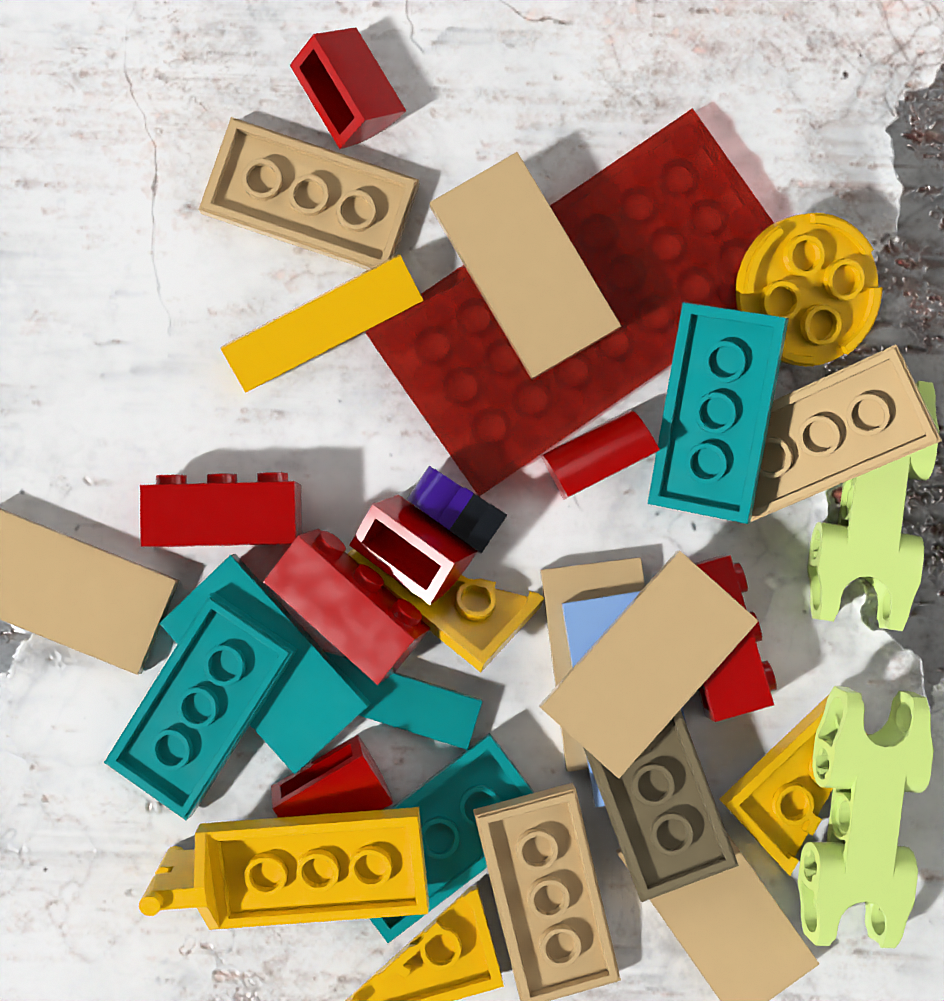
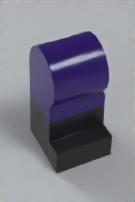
(457, 509)

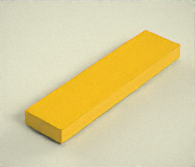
(322, 323)

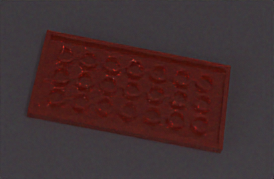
(653, 234)

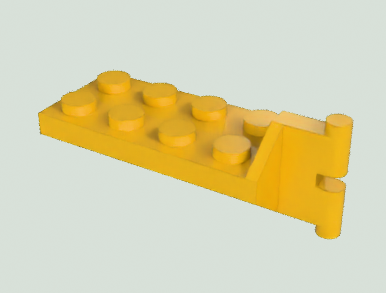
(296, 870)

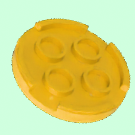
(818, 277)

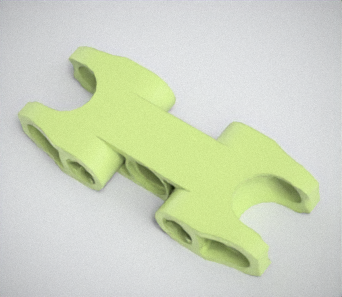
(870, 538)
(865, 817)

